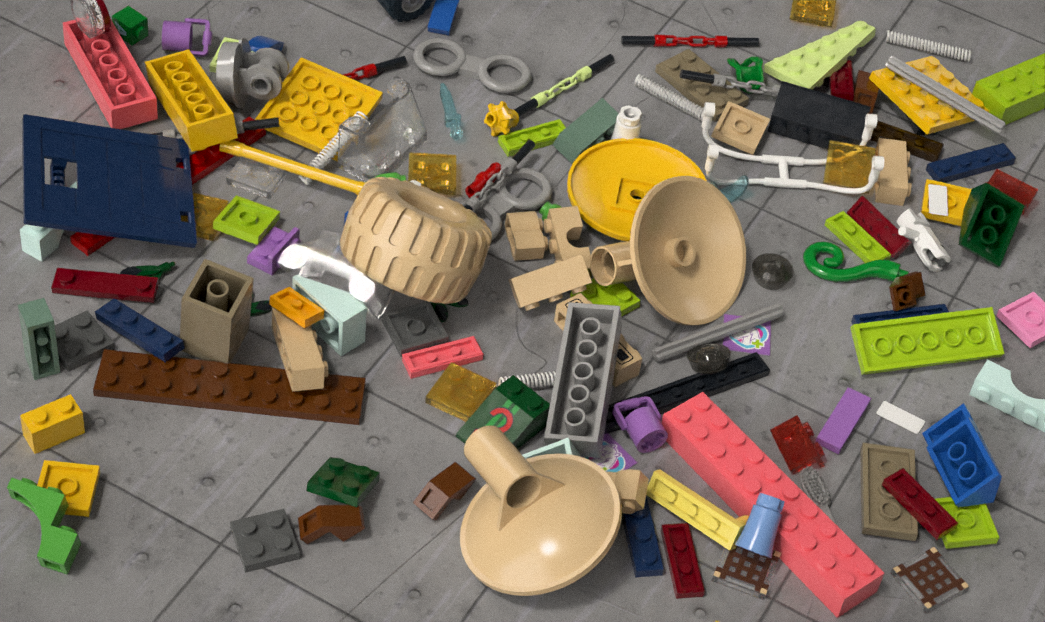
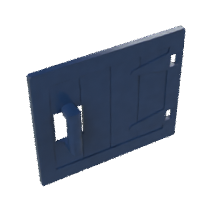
(123, 182)

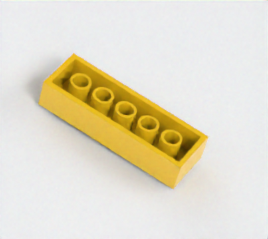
(191, 100)

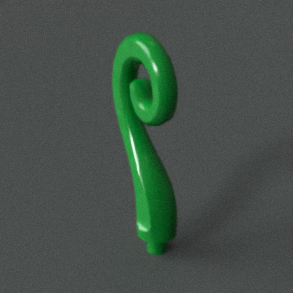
(878, 268)

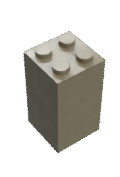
(216, 312)

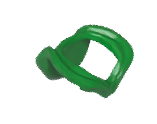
(746, 73)

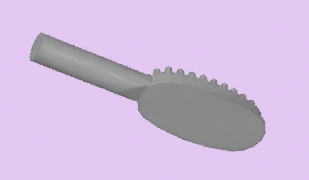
(815, 488)

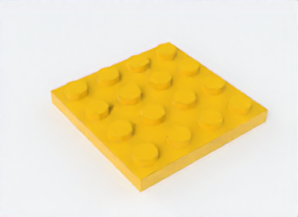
(316, 103)
(919, 105)

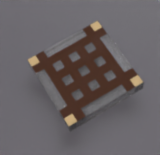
(746, 571)
(929, 580)

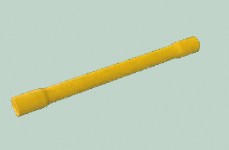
(241, 150)

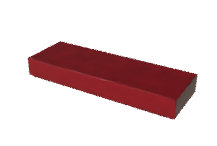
(920, 503)
(682, 560)

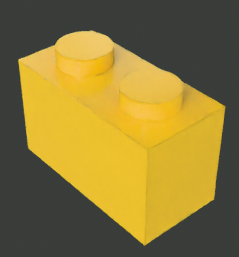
(52, 423)

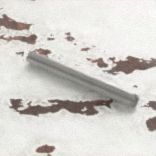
(945, 94)
(717, 332)

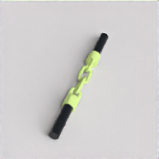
(582, 75)

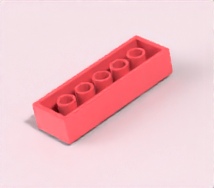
(111, 76)

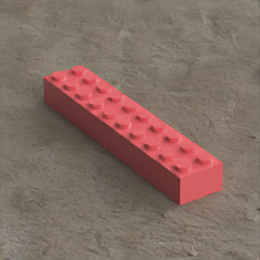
(740, 471)

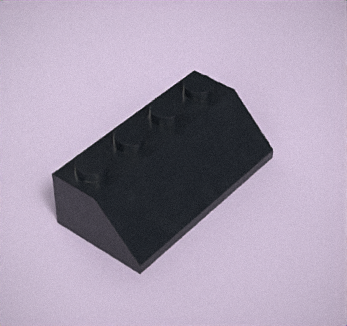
(816, 117)

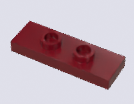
(842, 82)
(878, 226)

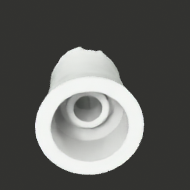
(628, 123)

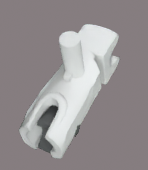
(923, 239)

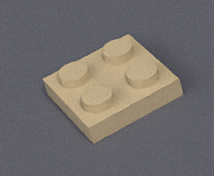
(740, 127)

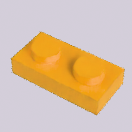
(296, 307)

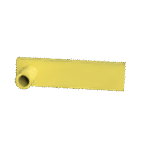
(695, 509)

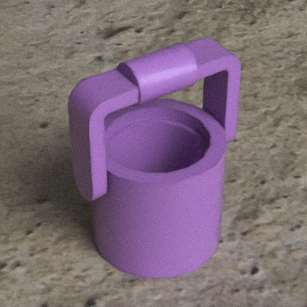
(179, 36)
(641, 424)

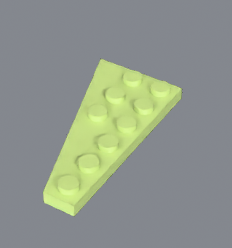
(820, 58)

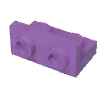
(270, 249)

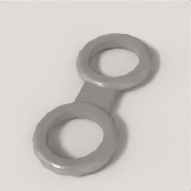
(472, 66)
(502, 202)

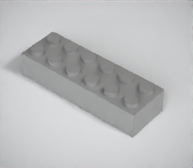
(584, 377)

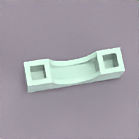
(40, 240)
(996, 388)

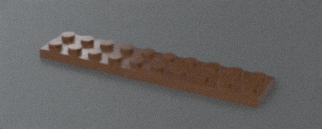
(226, 387)

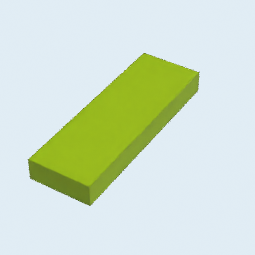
(541, 135)
(856, 238)

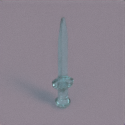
(451, 119)

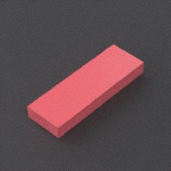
(440, 356)

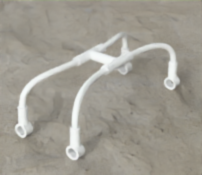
(783, 161)

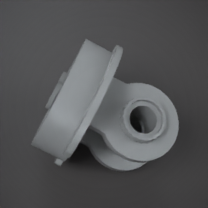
(249, 73)

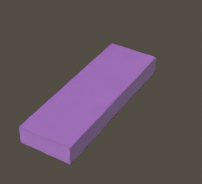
(843, 420)

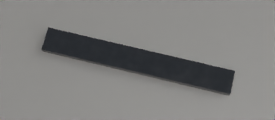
(675, 393)

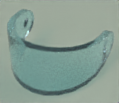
(734, 190)

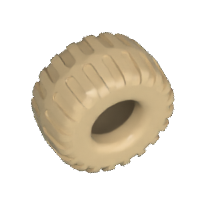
(415, 240)

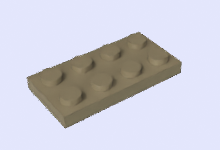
(698, 91)
(879, 509)

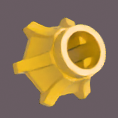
(501, 118)

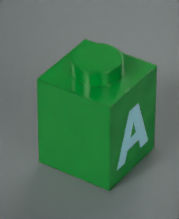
(131, 25)

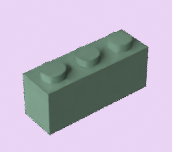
(587, 130)
(39, 338)

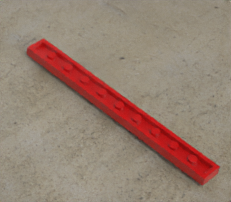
(201, 164)

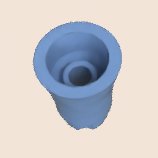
(762, 526)

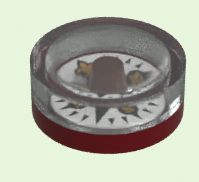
(91, 17)

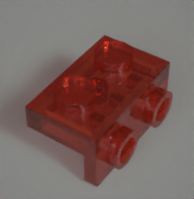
(1014, 188)
(796, 444)

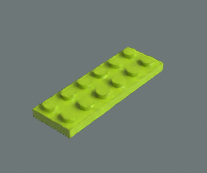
(927, 340)

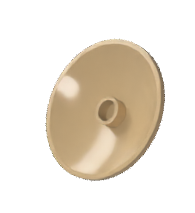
(681, 252)
(536, 517)

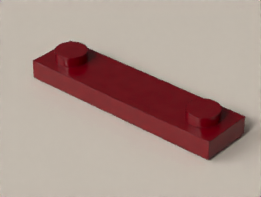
(105, 285)

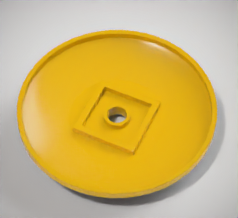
(616, 170)

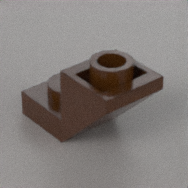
(865, 90)
(906, 290)
(444, 487)
(340, 520)

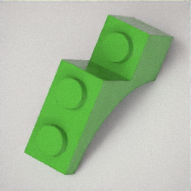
(57, 544)

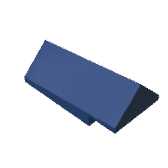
(963, 459)

